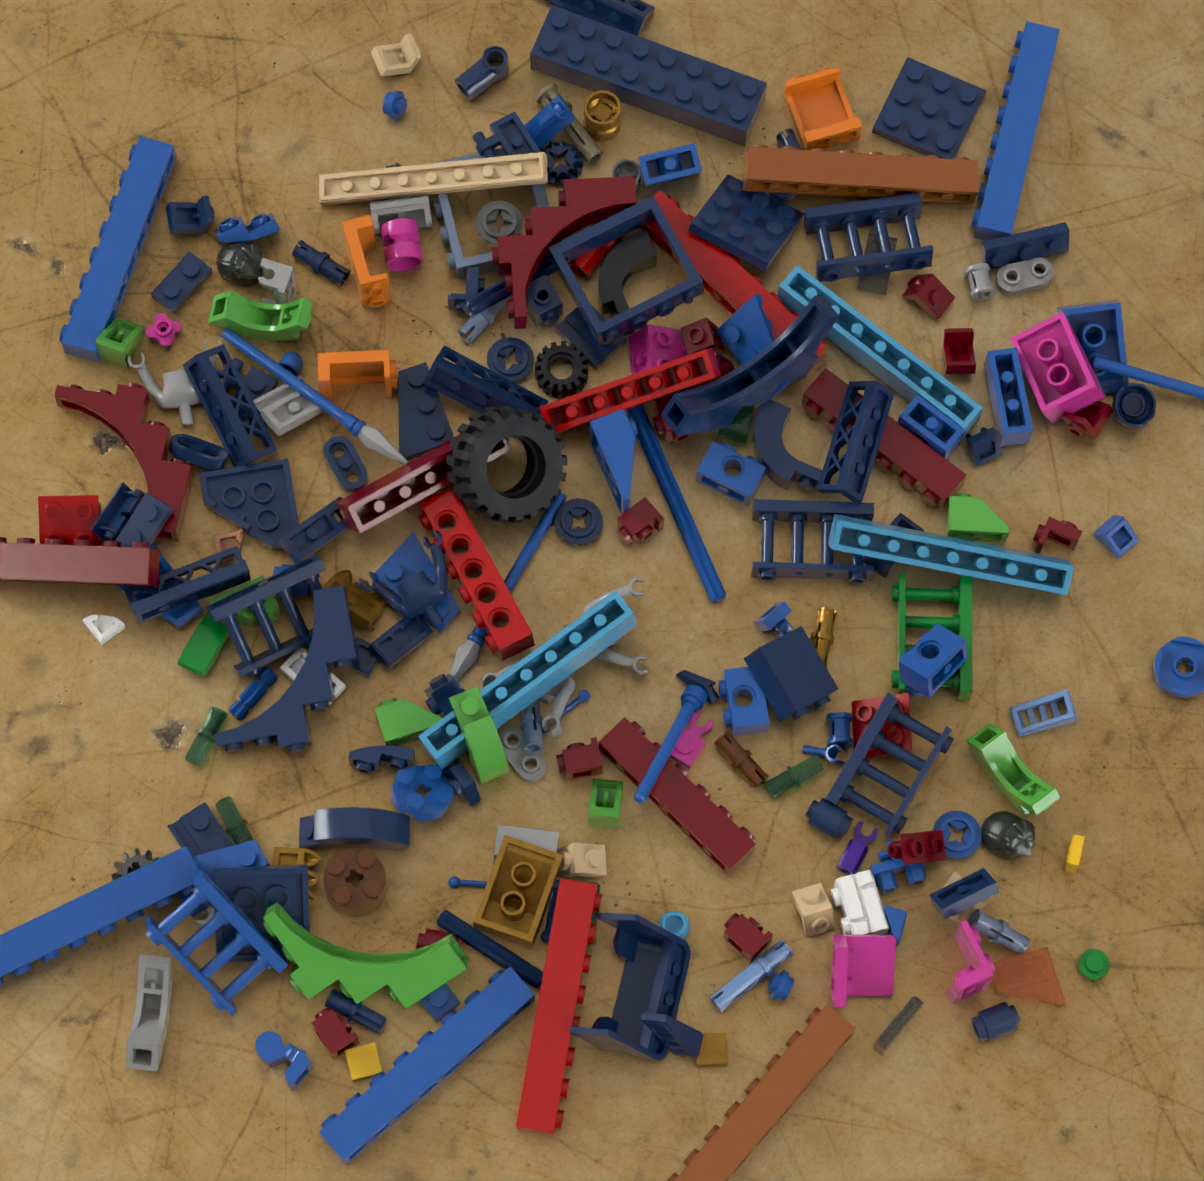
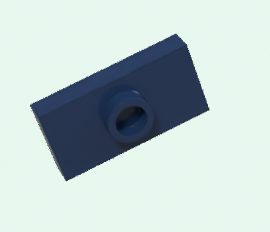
(400, 640)

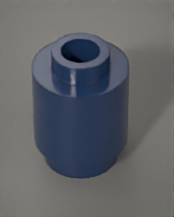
(828, 818)
(995, 1021)

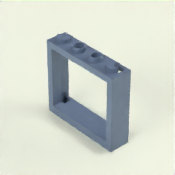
(449, 233)

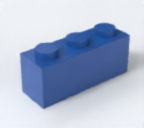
(1008, 396)

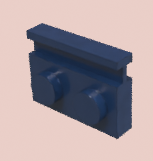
(576, 331)
(200, 831)

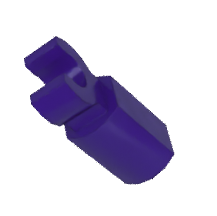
(855, 851)

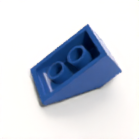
(1100, 334)
(613, 445)

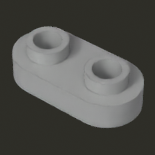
(1026, 277)
(518, 757)

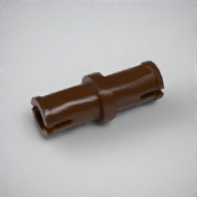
(741, 759)

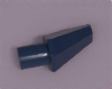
(693, 679)

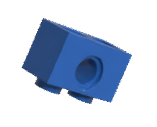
(669, 165)
(931, 426)
(739, 487)
(933, 660)
(748, 718)

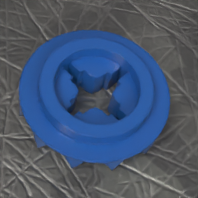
(959, 821)

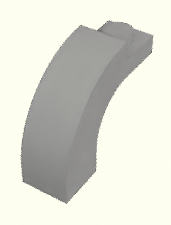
(151, 1013)

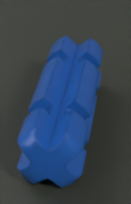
(253, 693)

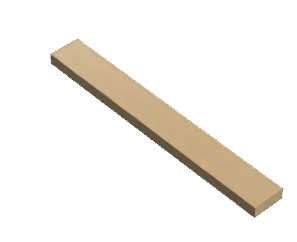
(433, 178)

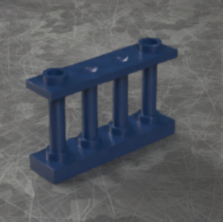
(867, 213)
(798, 514)
(253, 598)
(876, 739)

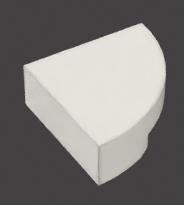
(103, 626)

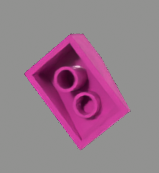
(1057, 368)

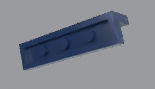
(620, 14)
(474, 392)
(224, 408)
(862, 440)
(189, 591)

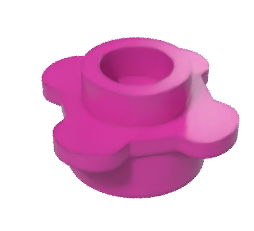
(167, 337)

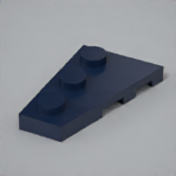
(421, 414)

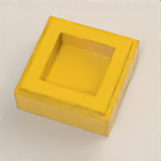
(1073, 853)
(363, 1062)

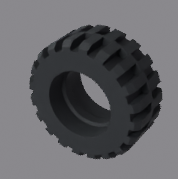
(541, 473)

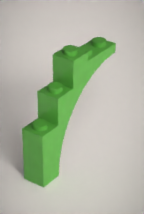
(360, 974)

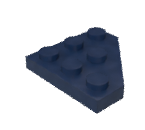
(254, 499)

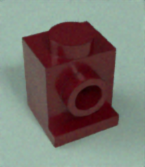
(639, 522)
(580, 760)
(746, 936)
(334, 1032)

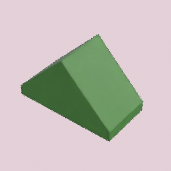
(119, 341)
(605, 803)

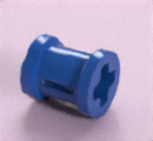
(840, 729)

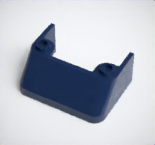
(649, 984)

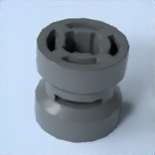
(628, 168)

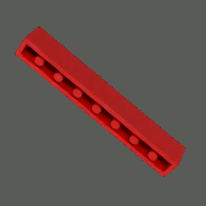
(721, 272)
(557, 1006)

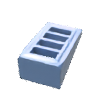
(1052, 699)

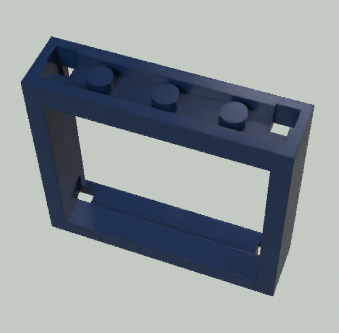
(605, 232)

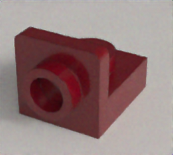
(702, 336)

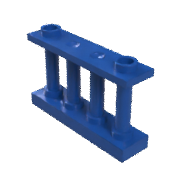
(225, 913)

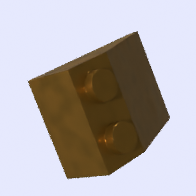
(518, 891)

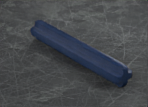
(498, 291)
(490, 948)

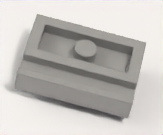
(285, 408)

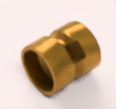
(602, 115)

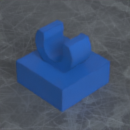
(775, 619)

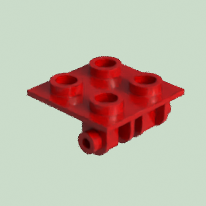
(68, 518)
(863, 713)

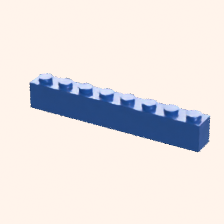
(1017, 131)
(119, 247)
(97, 911)
(427, 1065)

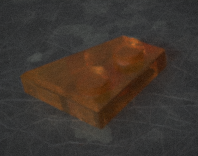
(1029, 978)

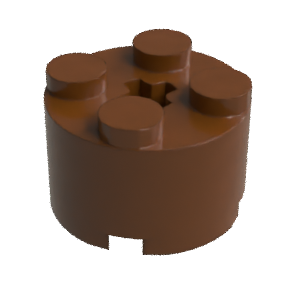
(372, 882)

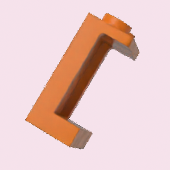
(821, 109)
(360, 237)
(356, 368)

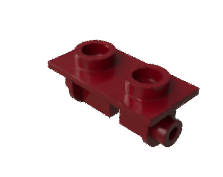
(919, 847)

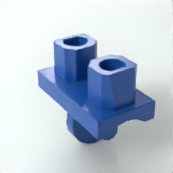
(885, 872)

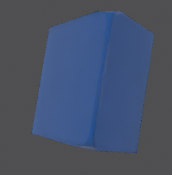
(1116, 535)
(896, 921)

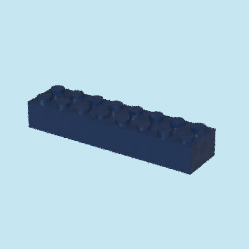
(648, 75)

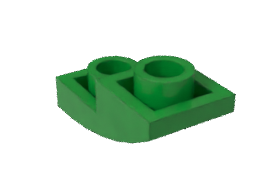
(204, 646)

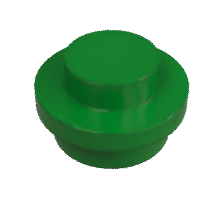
(1093, 964)

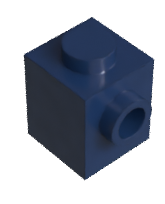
(543, 302)
(440, 690)

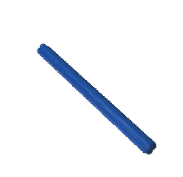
(677, 505)

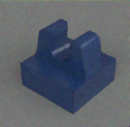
(984, 446)

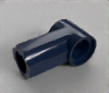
(481, 74)

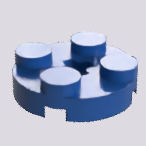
(1170, 678)
(424, 778)

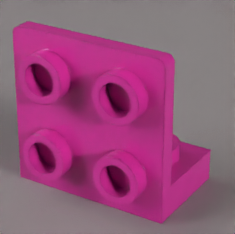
(655, 346)
(862, 966)
(980, 969)

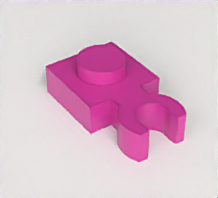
(689, 743)

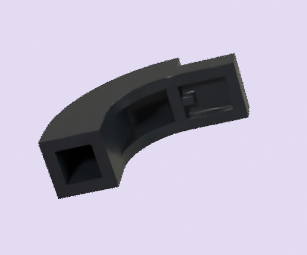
(623, 262)

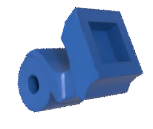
(273, 1053)

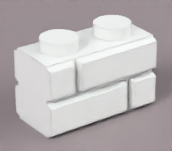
(859, 904)

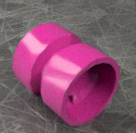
(401, 245)

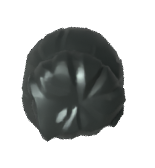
(240, 263)
(1008, 835)

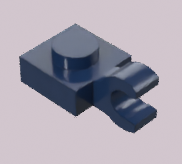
(462, 783)

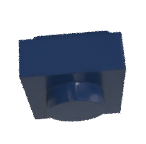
(190, 217)
(473, 286)

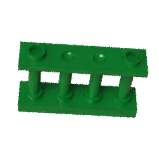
(960, 624)

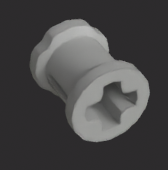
(980, 281)

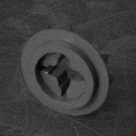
(489, 215)

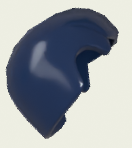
(1134, 405)

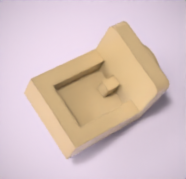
(397, 57)
(583, 860)
(814, 909)

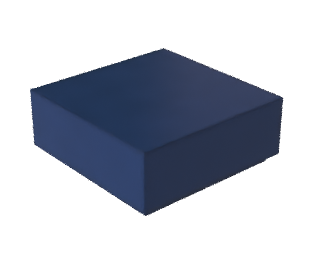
(367, 660)

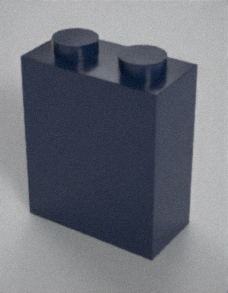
(791, 675)

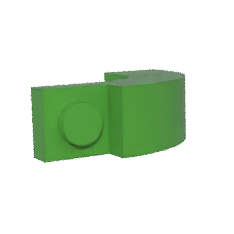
(260, 319)
(480, 735)
(1009, 773)

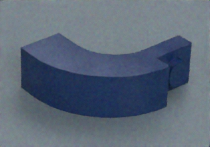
(770, 450)
(355, 826)

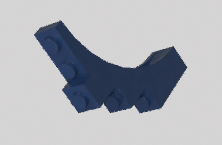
(753, 382)
(287, 718)

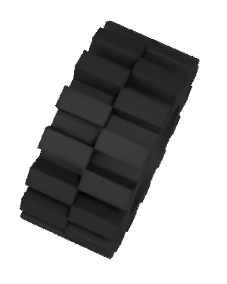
(561, 353)

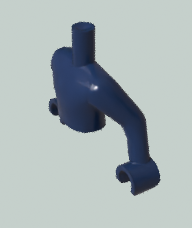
(418, 592)

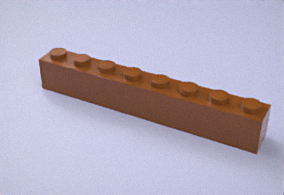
(859, 174)
(768, 1098)

